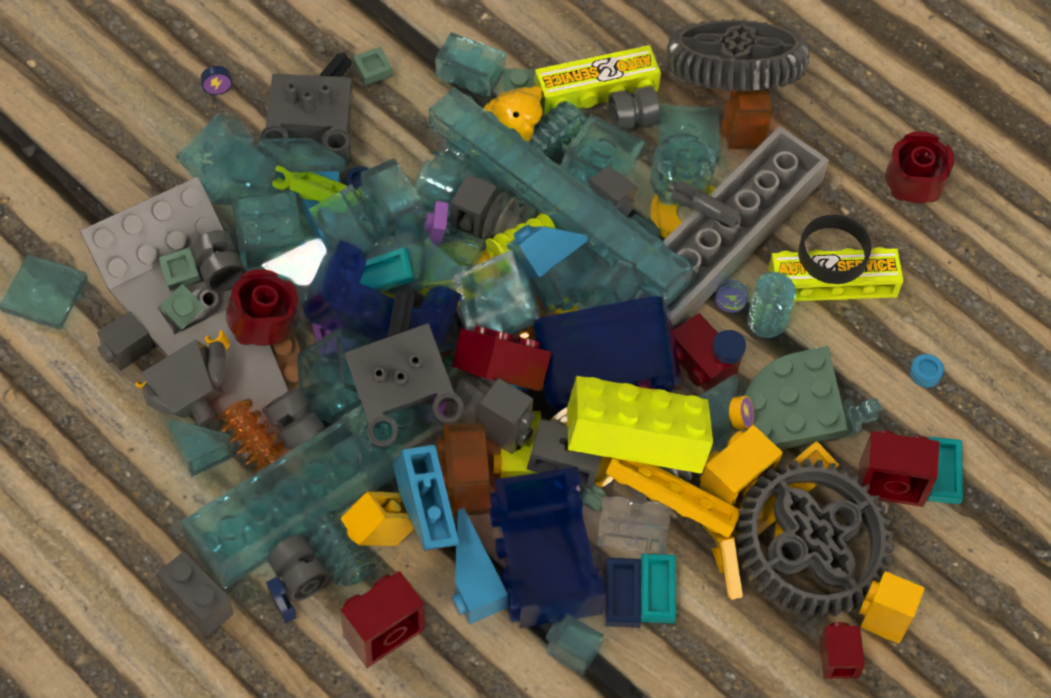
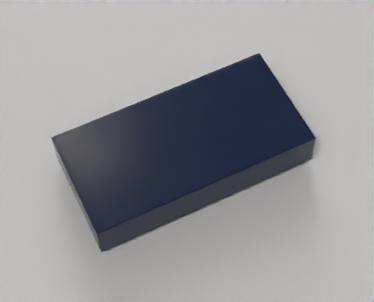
(623, 592)

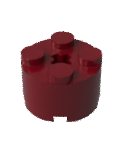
(919, 168)
(261, 308)

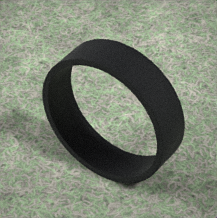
(842, 223)

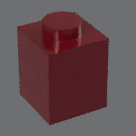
(841, 651)

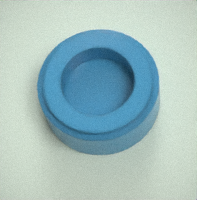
(926, 370)

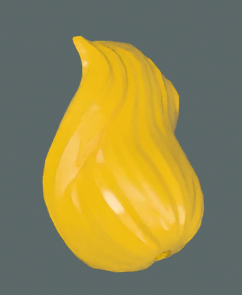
(521, 100)

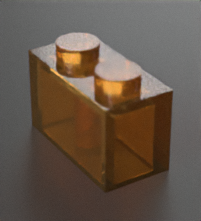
(746, 119)

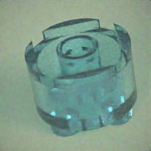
(682, 159)
(441, 180)

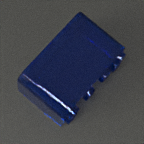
(341, 301)
(609, 342)
(545, 548)

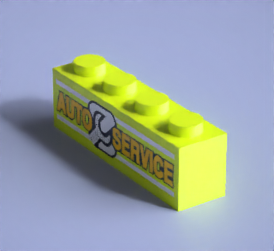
(593, 78)
(879, 280)

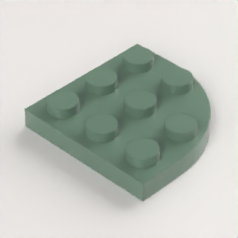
(798, 400)

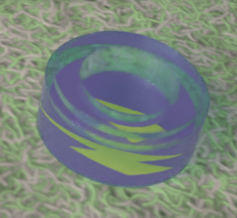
(731, 296)

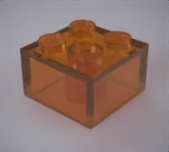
(465, 467)

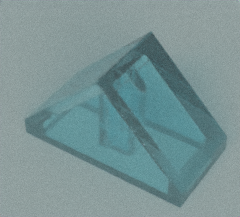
(200, 446)

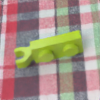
(308, 184)

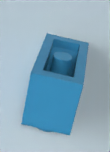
(544, 247)

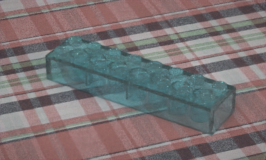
(286, 496)

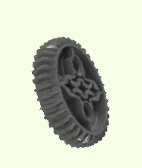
(737, 55)
(811, 553)

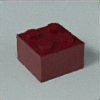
(501, 356)
(899, 467)
(382, 618)

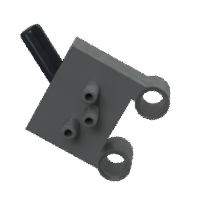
(313, 107)
(401, 372)

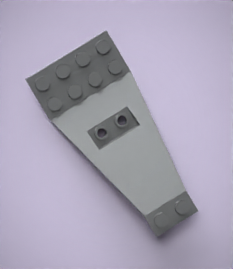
(127, 258)

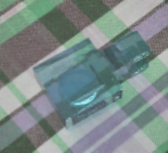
(860, 414)

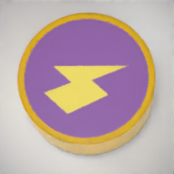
(741, 412)

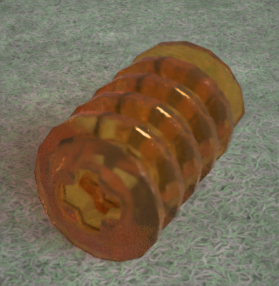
(251, 434)

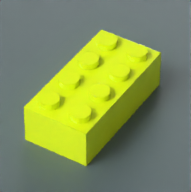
(639, 424)

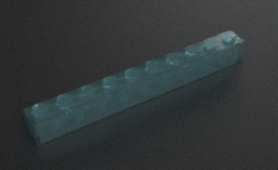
(557, 193)

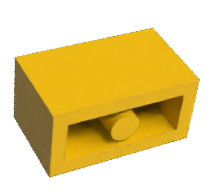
(378, 520)
(890, 606)

